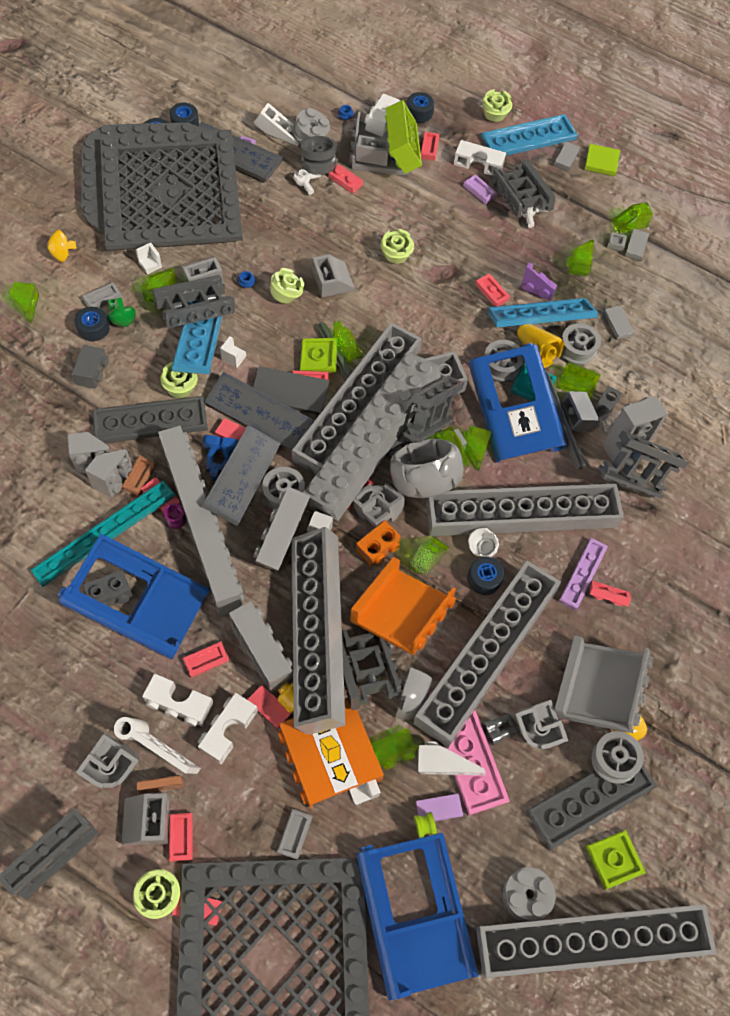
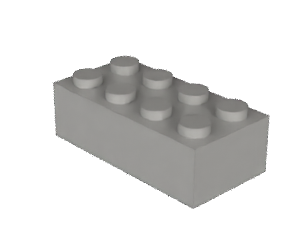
(638, 419)
(282, 529)
(261, 647)

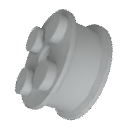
(309, 124)
(580, 343)
(505, 369)
(279, 480)
(611, 767)
(541, 892)

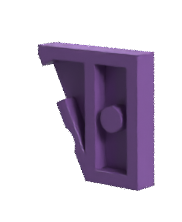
(537, 283)

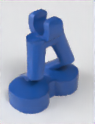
(214, 444)

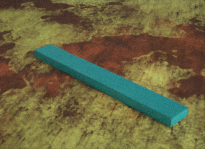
(110, 527)

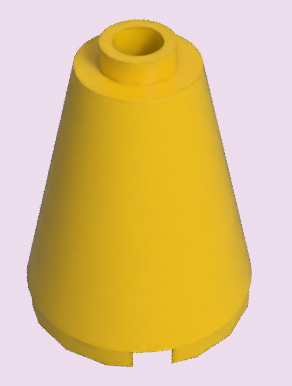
(548, 343)

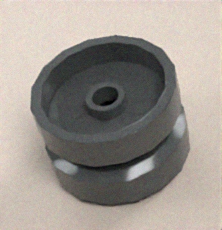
(318, 154)

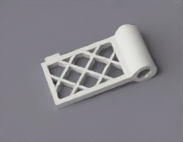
(138, 730)

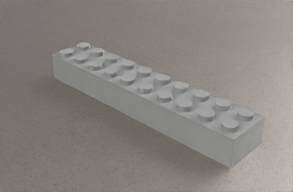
(350, 402)
(370, 437)
(525, 509)
(201, 522)
(317, 633)
(486, 654)
(594, 941)

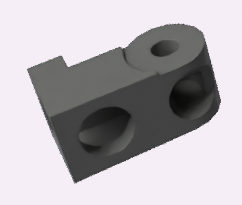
(607, 401)

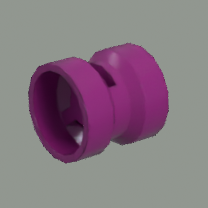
(171, 514)

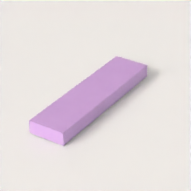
(583, 574)

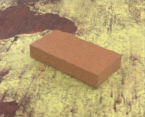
(139, 476)
(160, 784)

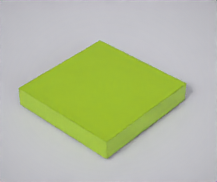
(602, 159)
(319, 354)
(615, 859)

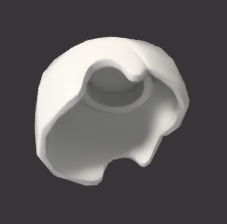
(483, 543)

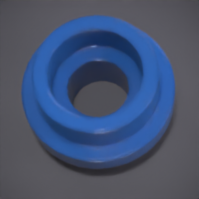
(345, 112)
(246, 275)

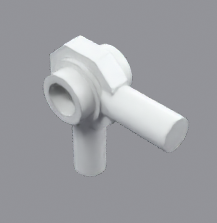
(302, 178)
(530, 213)

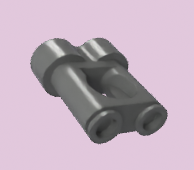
(494, 734)

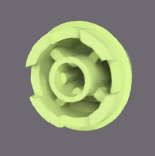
(496, 105)
(397, 246)
(286, 286)
(178, 383)
(156, 893)

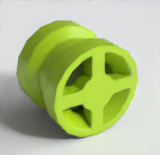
(425, 825)

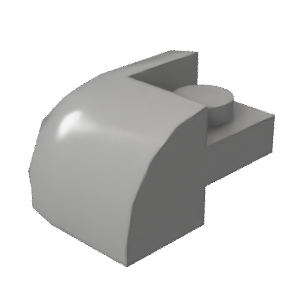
(378, 504)
(414, 694)
(540, 725)
(108, 763)

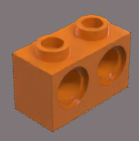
(374, 541)

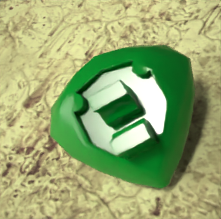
(120, 315)

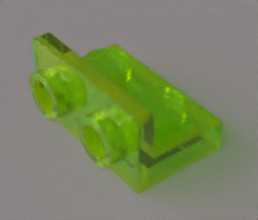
(346, 342)
(578, 379)
(395, 748)

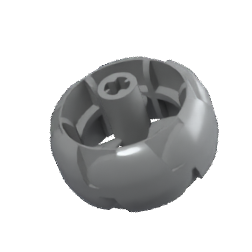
(426, 468)

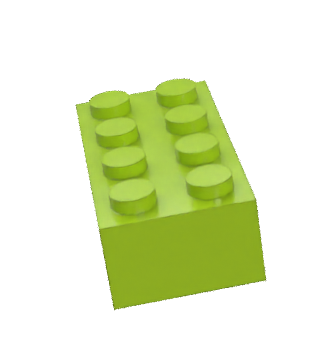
(403, 137)

